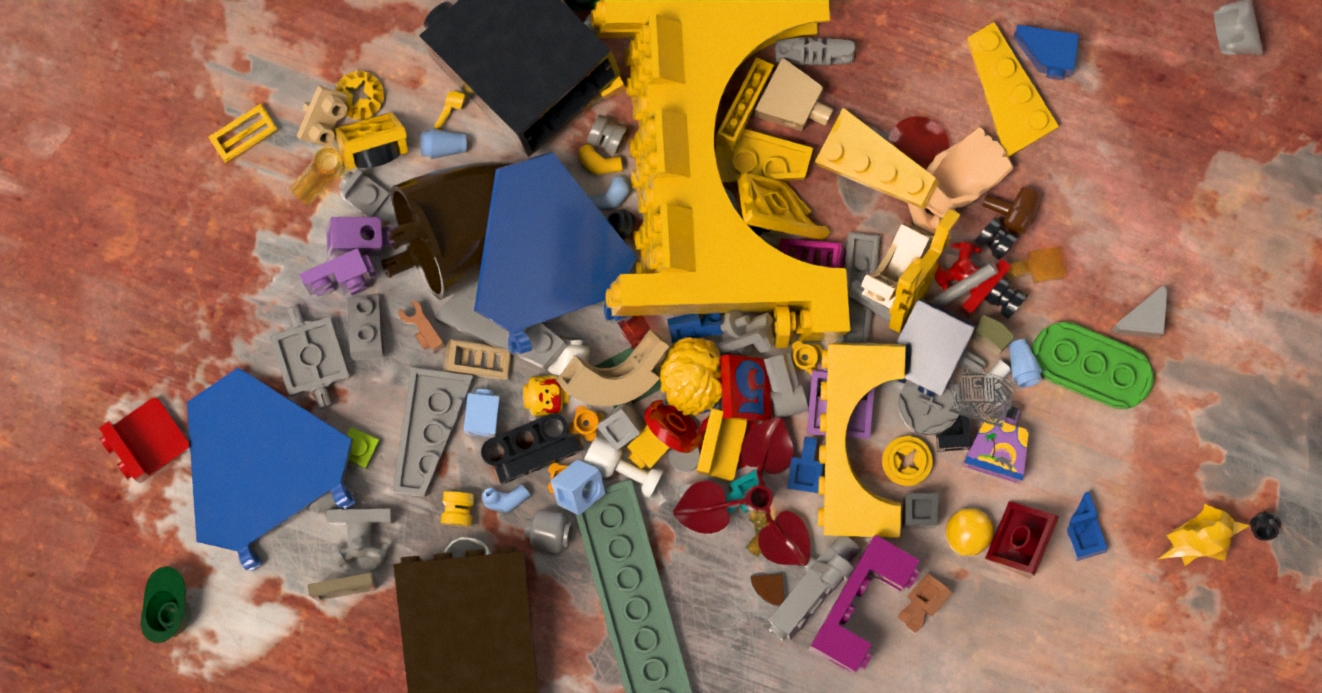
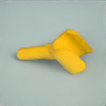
(453, 100)

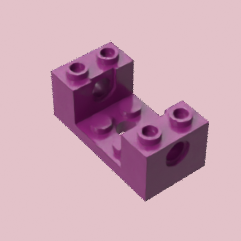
(886, 565)

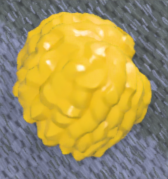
(692, 375)

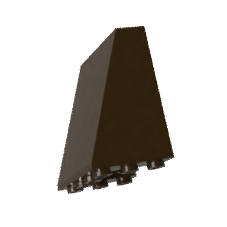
(467, 623)

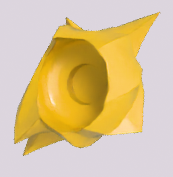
(1204, 535)

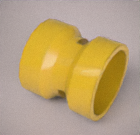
(457, 516)

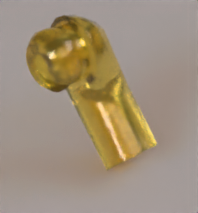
(759, 521)

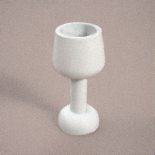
(608, 460)

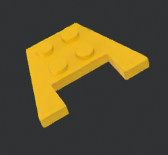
(919, 275)

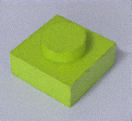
(362, 447)

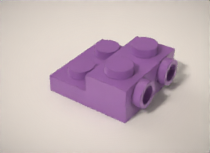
(348, 270)
(860, 420)

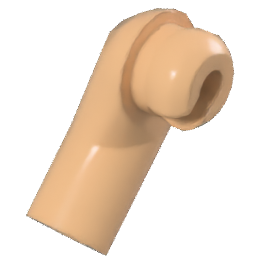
(924, 219)

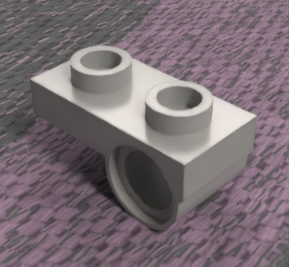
(365, 327)

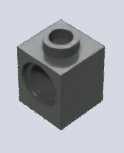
(920, 510)

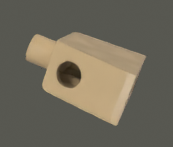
(792, 99)

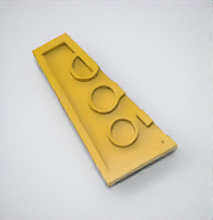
(1013, 101)
(870, 160)

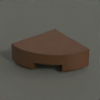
(769, 588)

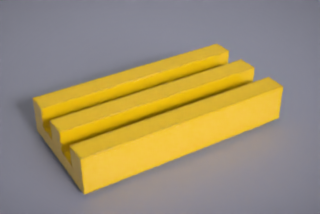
(249, 144)

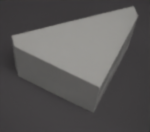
(1146, 318)

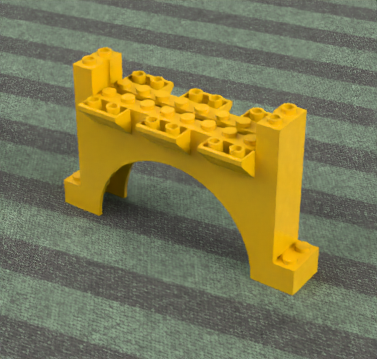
(692, 239)

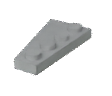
(461, 315)
(428, 420)

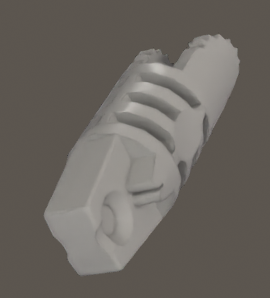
(815, 51)

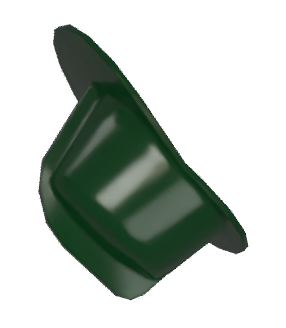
(164, 606)

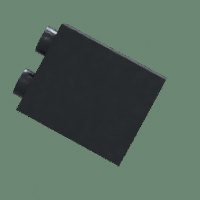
(520, 62)

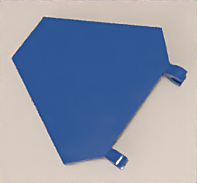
(544, 250)
(258, 462)

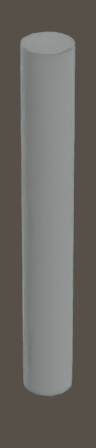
(964, 285)

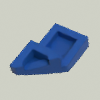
(1085, 532)

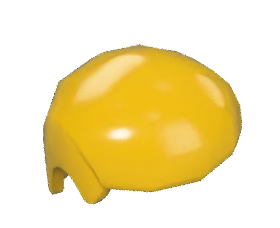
(969, 531)

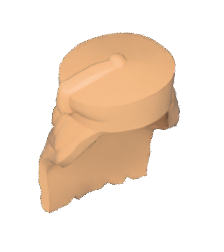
(967, 172)

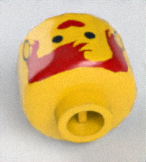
(544, 395)

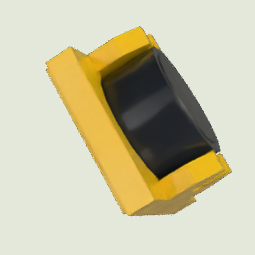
(371, 141)

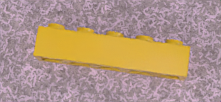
(744, 104)

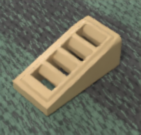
(450, 353)

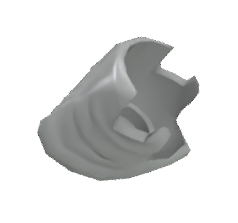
(1238, 29)

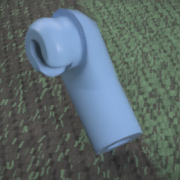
(614, 196)
(504, 501)

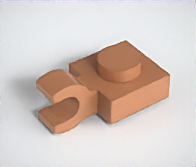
(426, 336)
(924, 598)

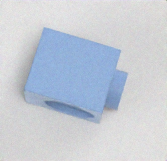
(482, 413)
(578, 487)

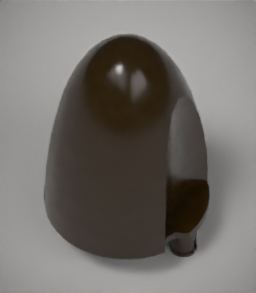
(442, 225)

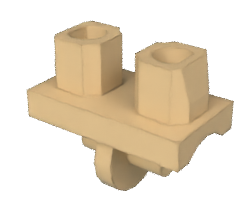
(322, 116)

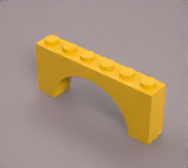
(848, 503)

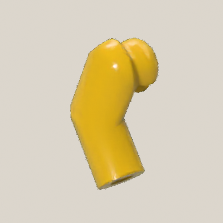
(596, 163)

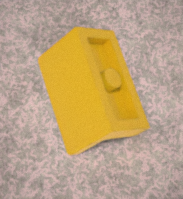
(721, 446)

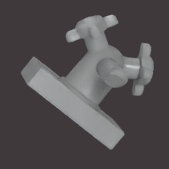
(359, 531)

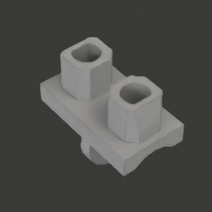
(743, 331)

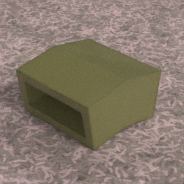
(992, 334)

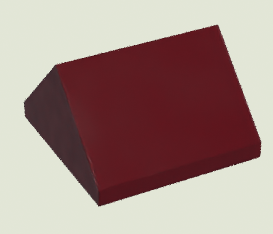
(1021, 539)

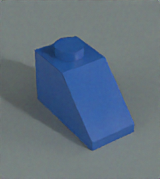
(1048, 50)

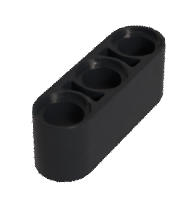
(535, 429)

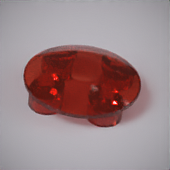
(919, 139)

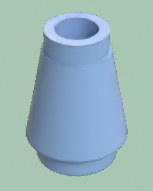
(442, 143)
(1024, 364)

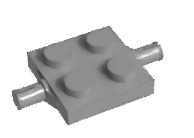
(309, 356)

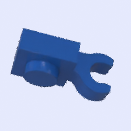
(693, 326)
(805, 471)

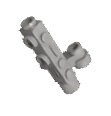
(817, 583)

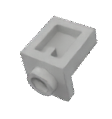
(363, 193)

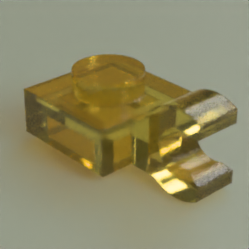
(1042, 265)

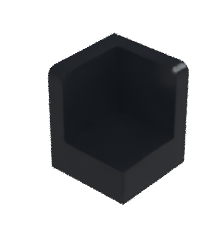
(955, 438)

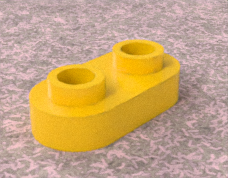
(783, 326)

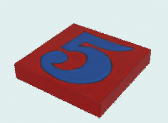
(745, 389)

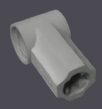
(786, 394)

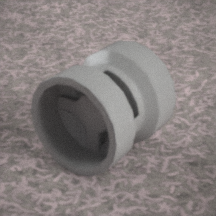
(607, 135)

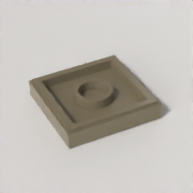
(342, 586)

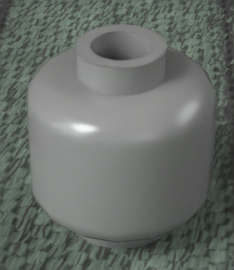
(549, 531)

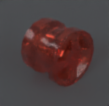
(634, 330)

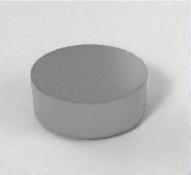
(682, 461)

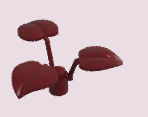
(704, 504)

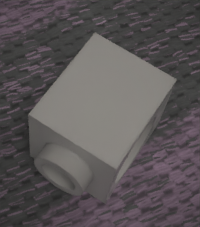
(622, 425)

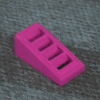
(825, 248)

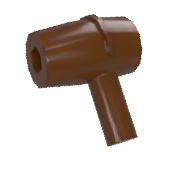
(1019, 213)

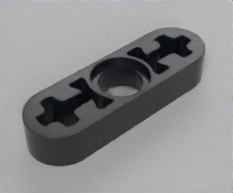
(539, 459)

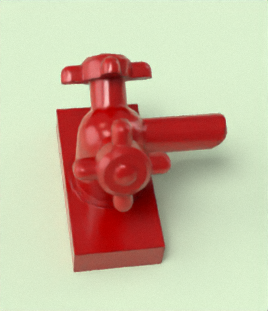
(963, 268)

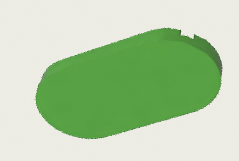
(1093, 365)

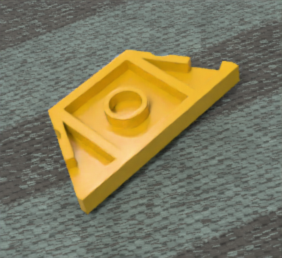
(776, 207)

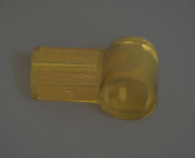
(316, 179)

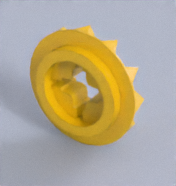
(372, 88)
(921, 460)

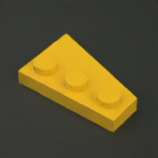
(763, 157)

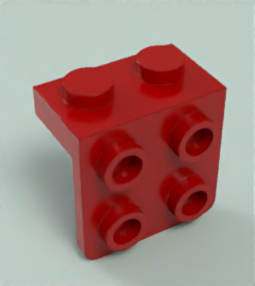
(144, 440)

